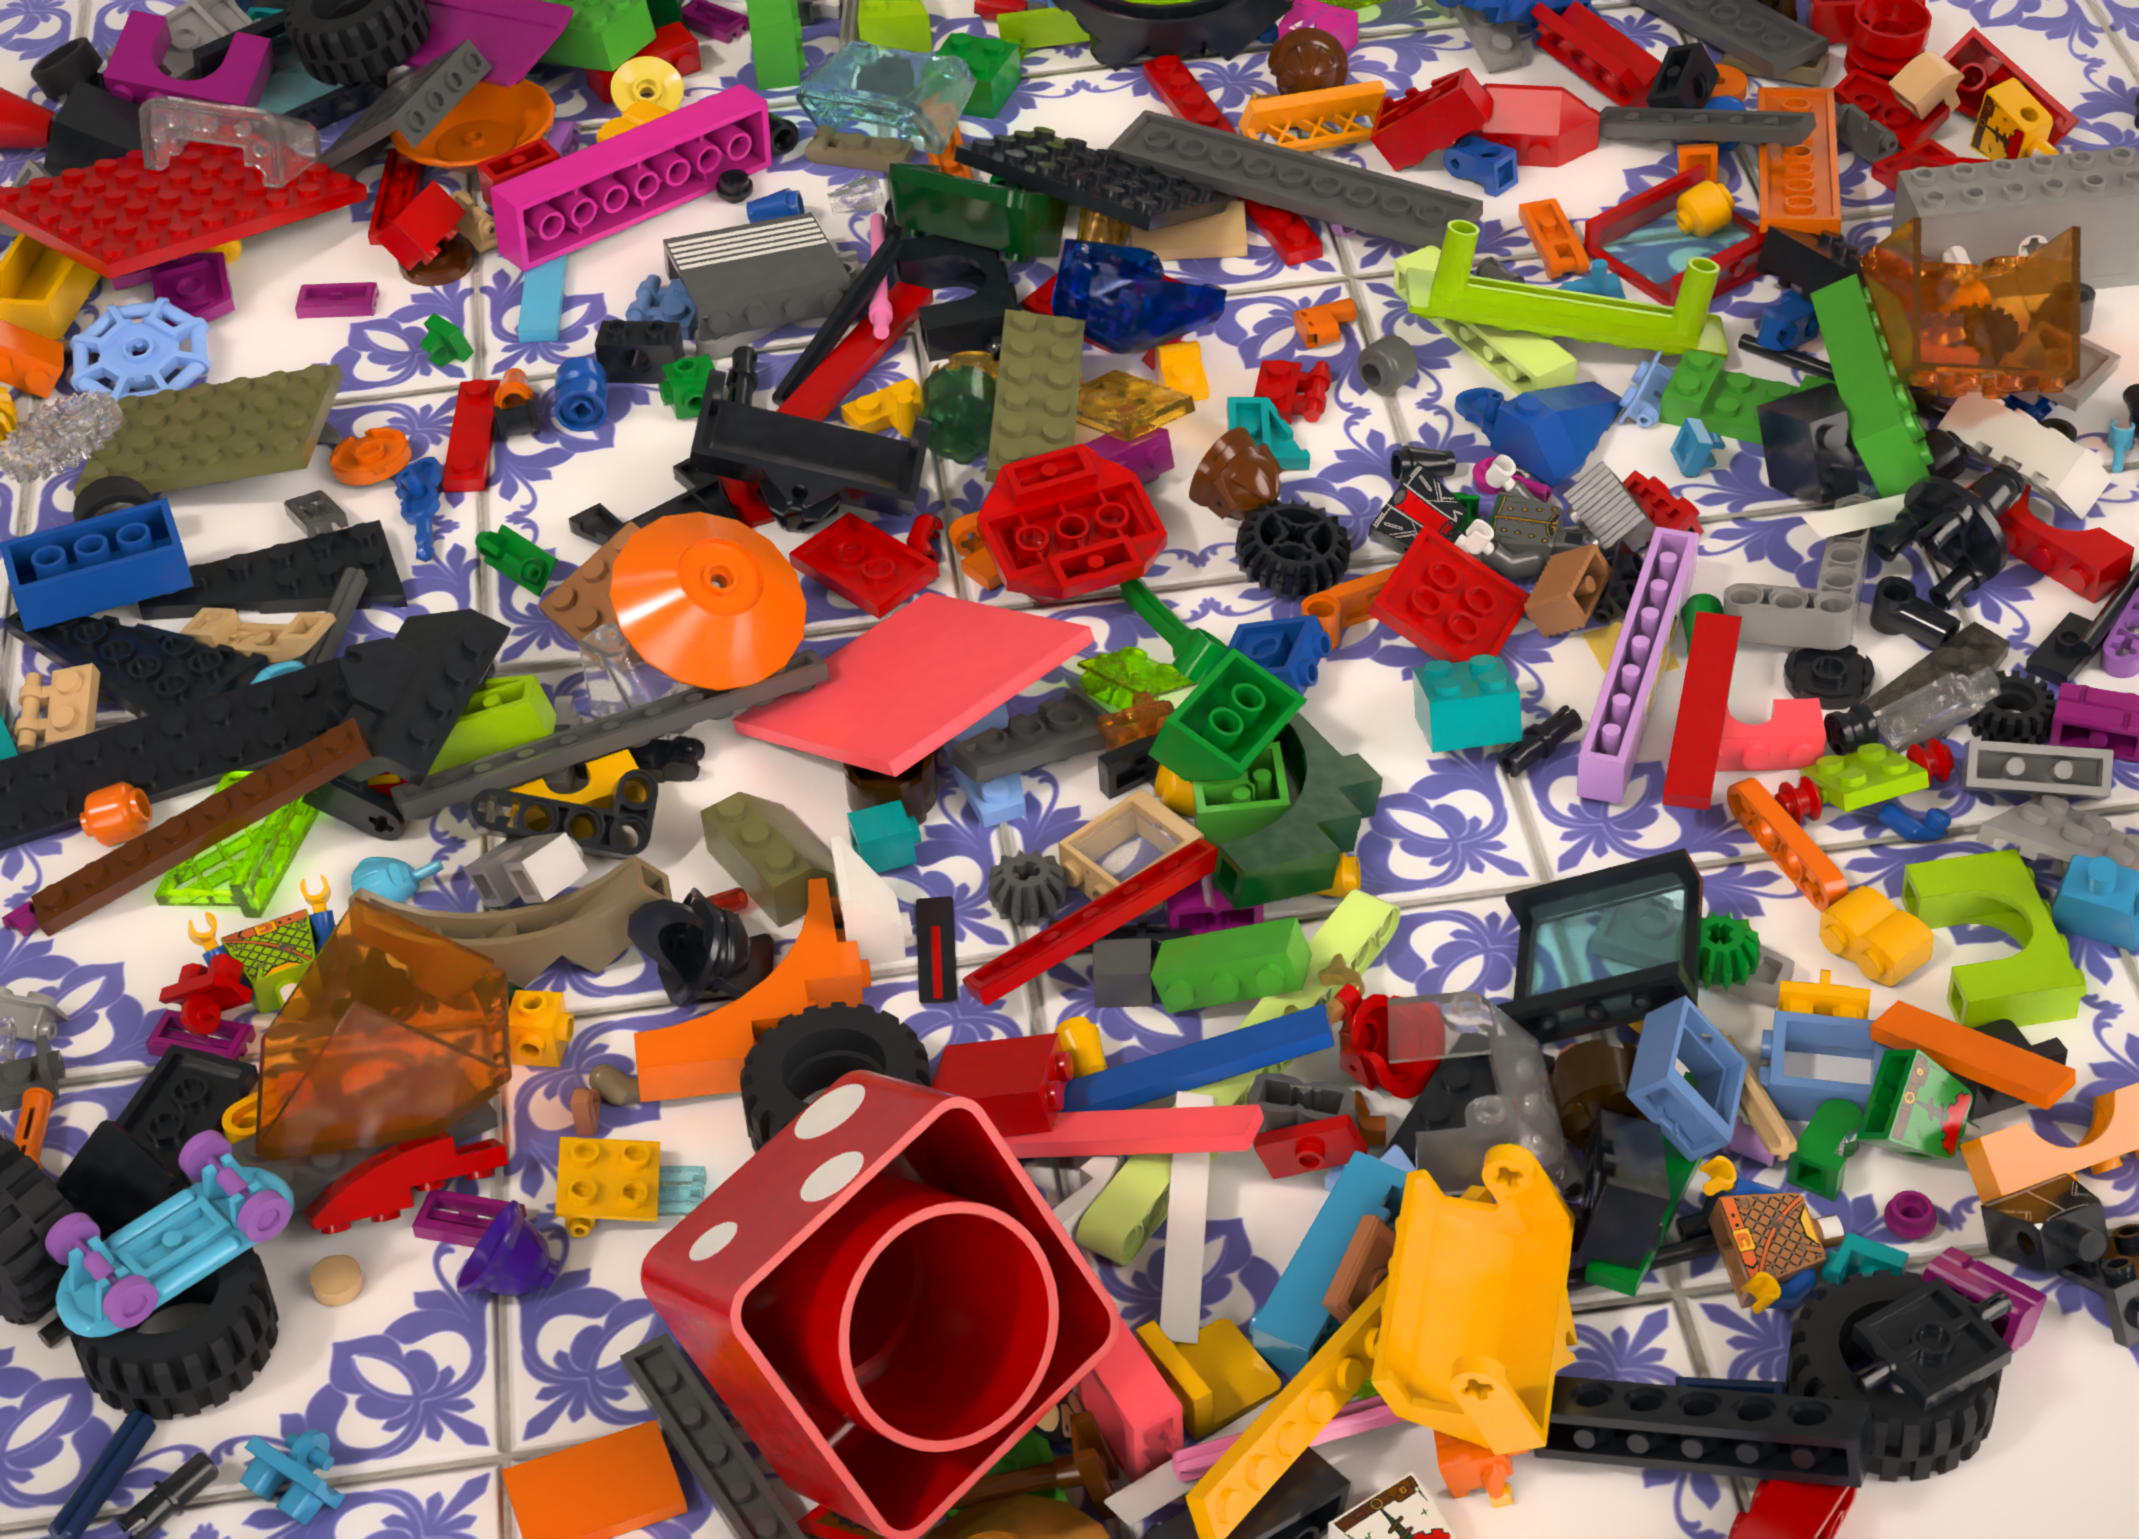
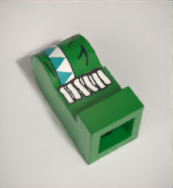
(1824, 1148)

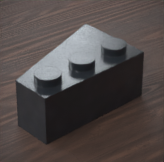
(1808, 259)

